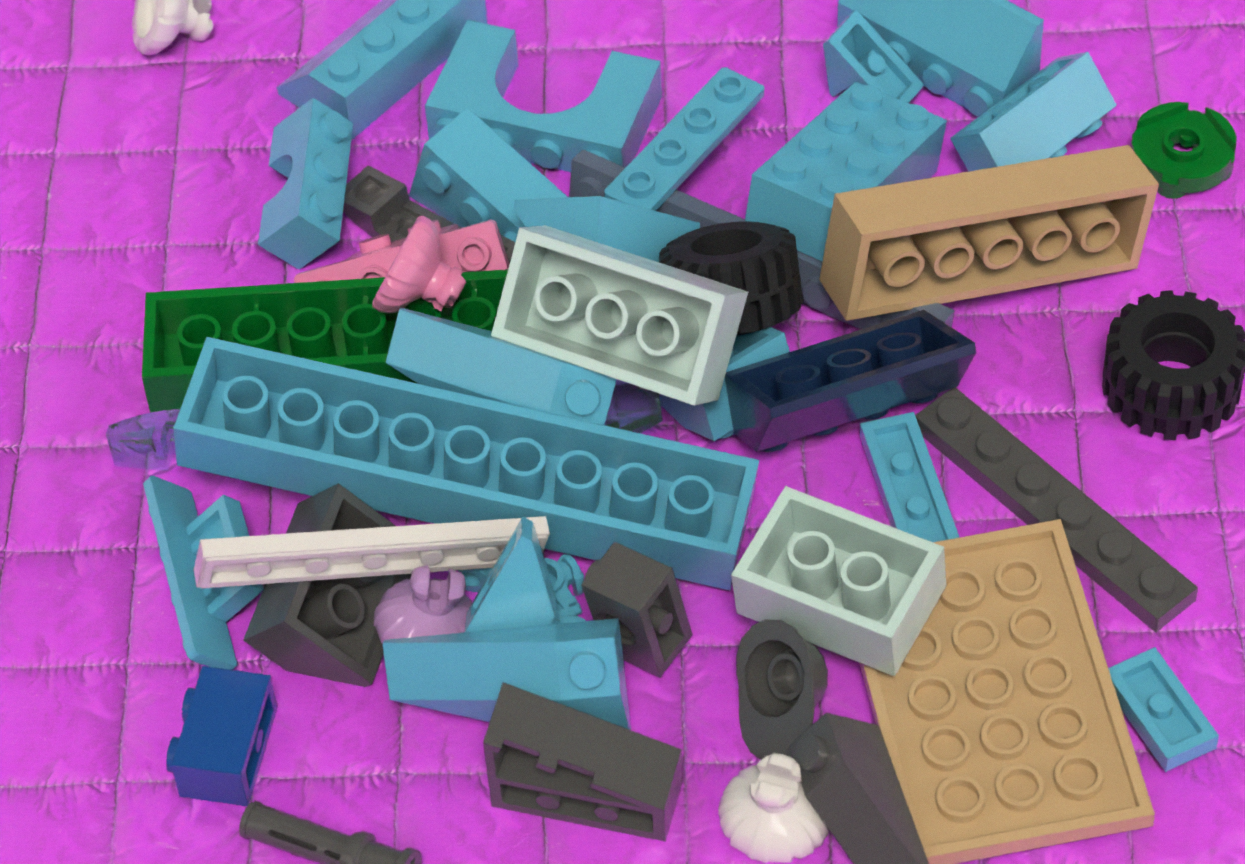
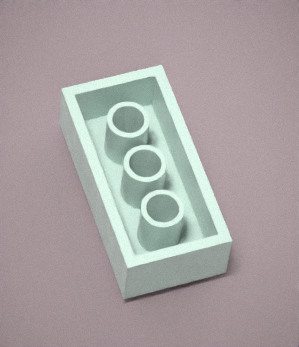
(619, 314)

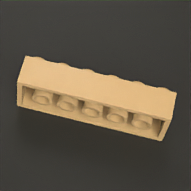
(986, 231)

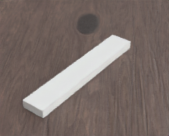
(355, 552)

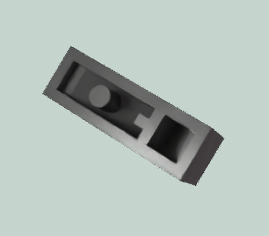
(857, 791)

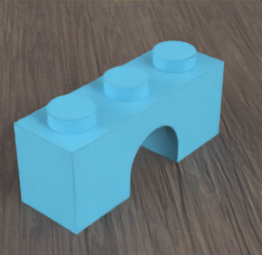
(308, 211)

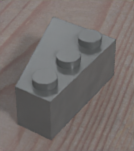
(579, 767)

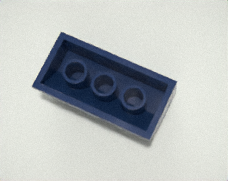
(845, 380)

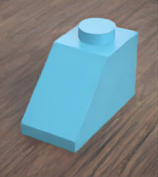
(517, 587)

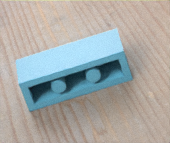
(1038, 116)

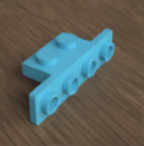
(686, 140)
(199, 611)

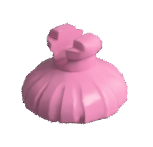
(419, 273)

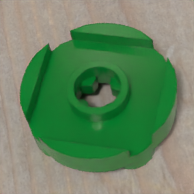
(1188, 171)

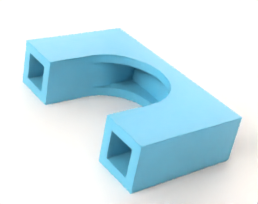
(605, 123)

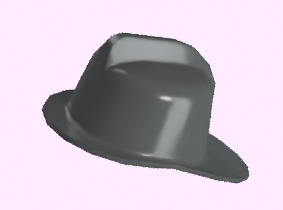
(778, 686)

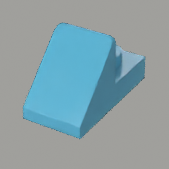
(863, 56)

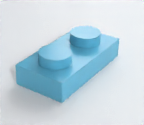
(1162, 710)

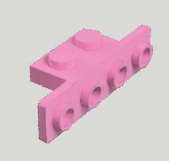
(468, 248)

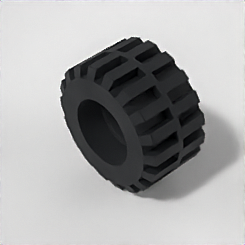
(747, 257)
(1182, 332)

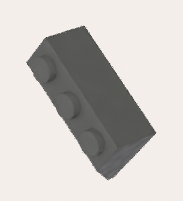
(325, 624)

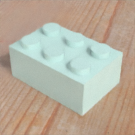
(840, 579)

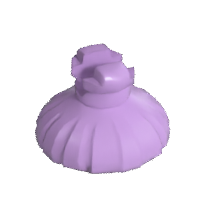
(423, 606)

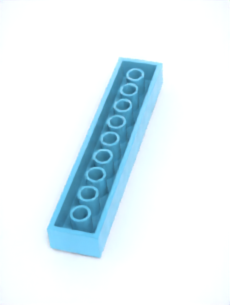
(463, 459)

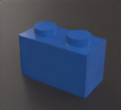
(222, 735)

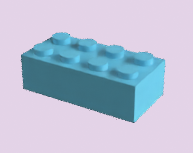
(850, 146)

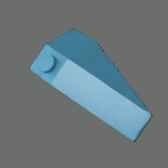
(479, 365)
(465, 671)

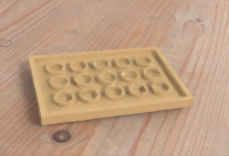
(1009, 707)

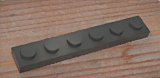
(1041, 494)

